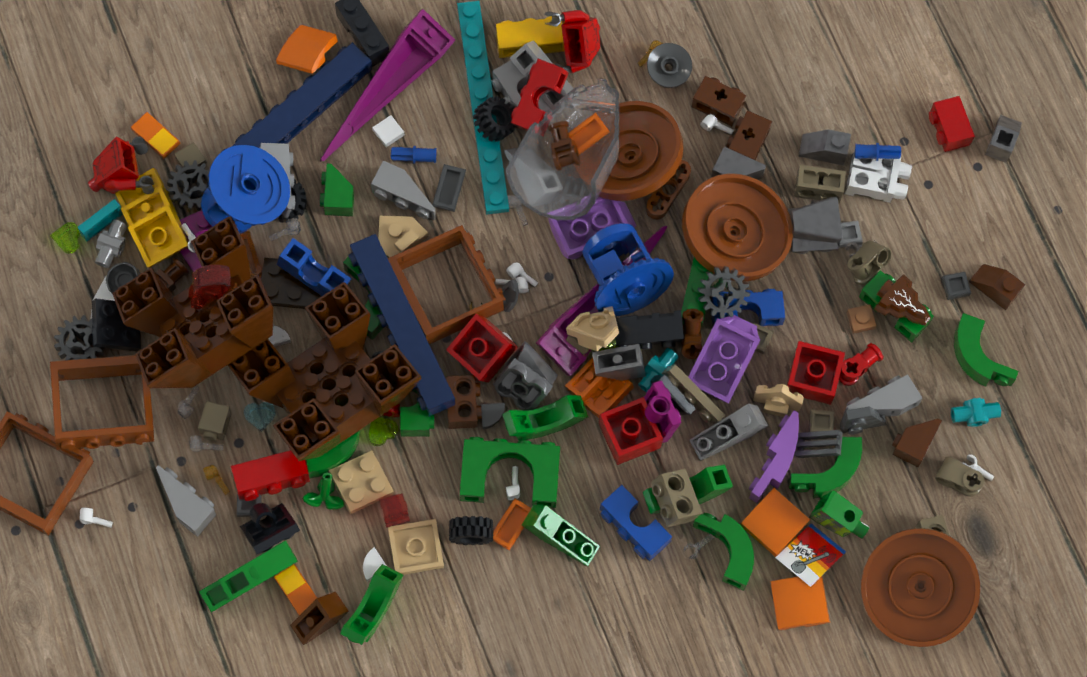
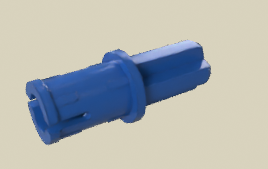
(877, 151)
(413, 154)

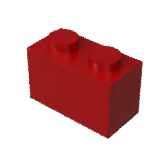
(951, 124)

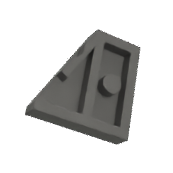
(861, 418)

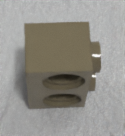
(819, 183)
(680, 496)

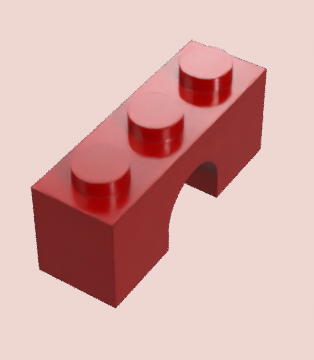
(543, 78)

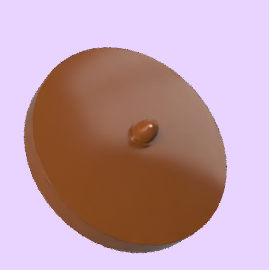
(647, 152)
(737, 225)
(920, 587)

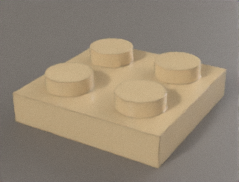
(361, 482)
(416, 547)

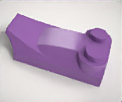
(573, 234)
(725, 357)

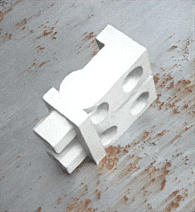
(877, 178)

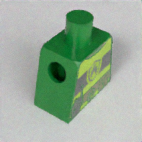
(839, 515)

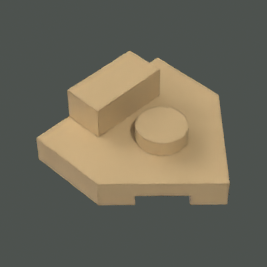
(399, 234)
(594, 329)
(778, 399)

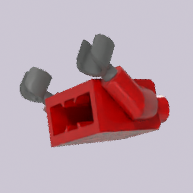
(579, 38)
(117, 167)

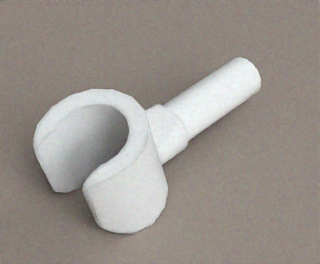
(711, 121)
(191, 236)
(516, 269)
(521, 281)
(972, 458)
(514, 490)
(86, 517)

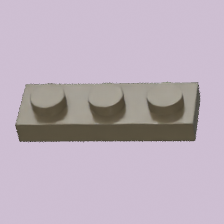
(707, 409)

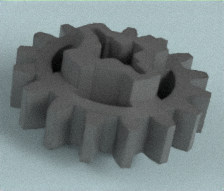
(184, 181)
(723, 302)
(72, 346)

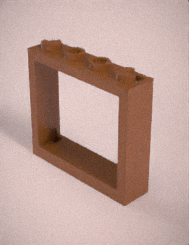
(433, 247)
(41, 433)
(105, 436)

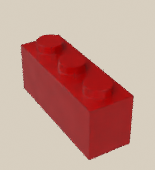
(269, 475)

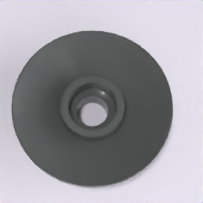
(676, 57)

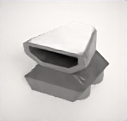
(816, 226)
(525, 378)

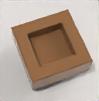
(861, 318)

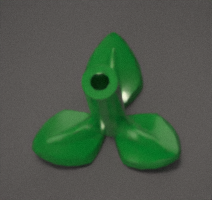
(325, 488)

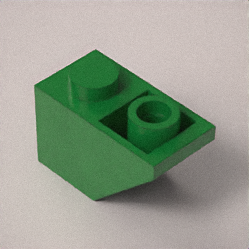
(338, 194)

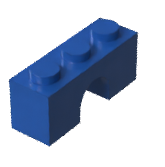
(298, 262)
(766, 304)
(648, 539)

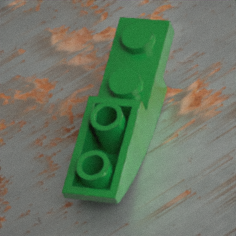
(248, 576)

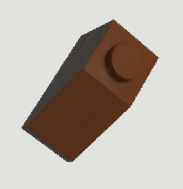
(997, 284)
(915, 441)
(319, 617)

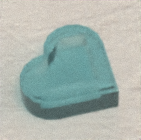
(260, 414)

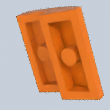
(306, 49)
(598, 392)
(775, 522)
(798, 603)

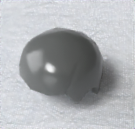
(120, 275)

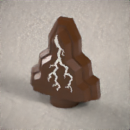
(901, 301)

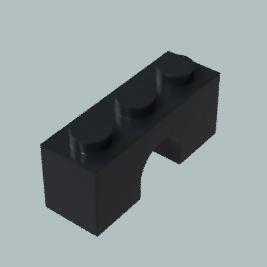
(368, 37)

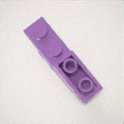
(781, 451)

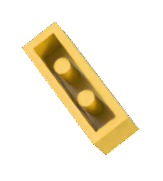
(514, 35)

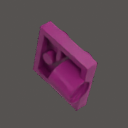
(661, 410)

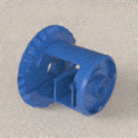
(246, 186)
(625, 286)

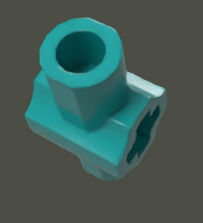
(656, 367)
(975, 412)

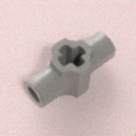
(111, 243)

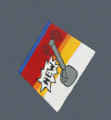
(810, 554)

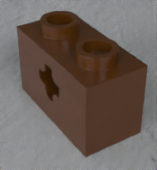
(707, 100)
(750, 126)

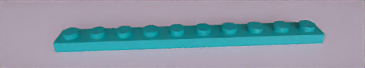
(480, 90)

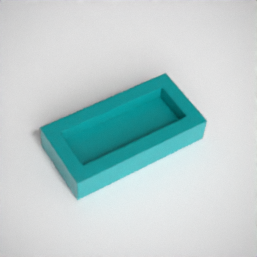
(100, 220)

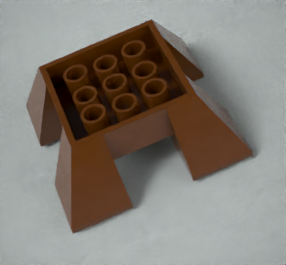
(193, 340)
(333, 384)

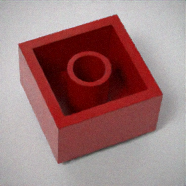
(482, 348)
(815, 372)
(629, 431)

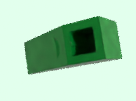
(560, 534)

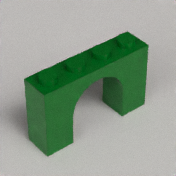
(481, 455)

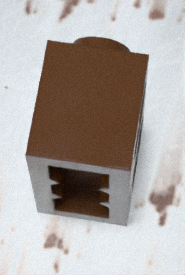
(465, 401)

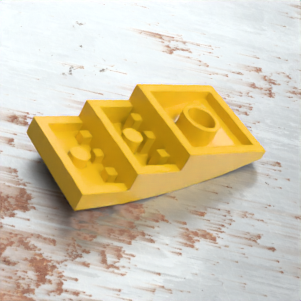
(153, 221)

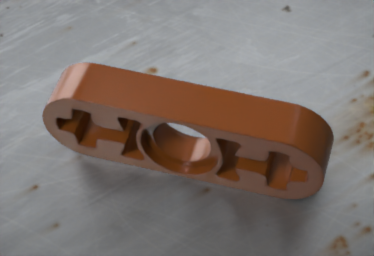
(665, 206)

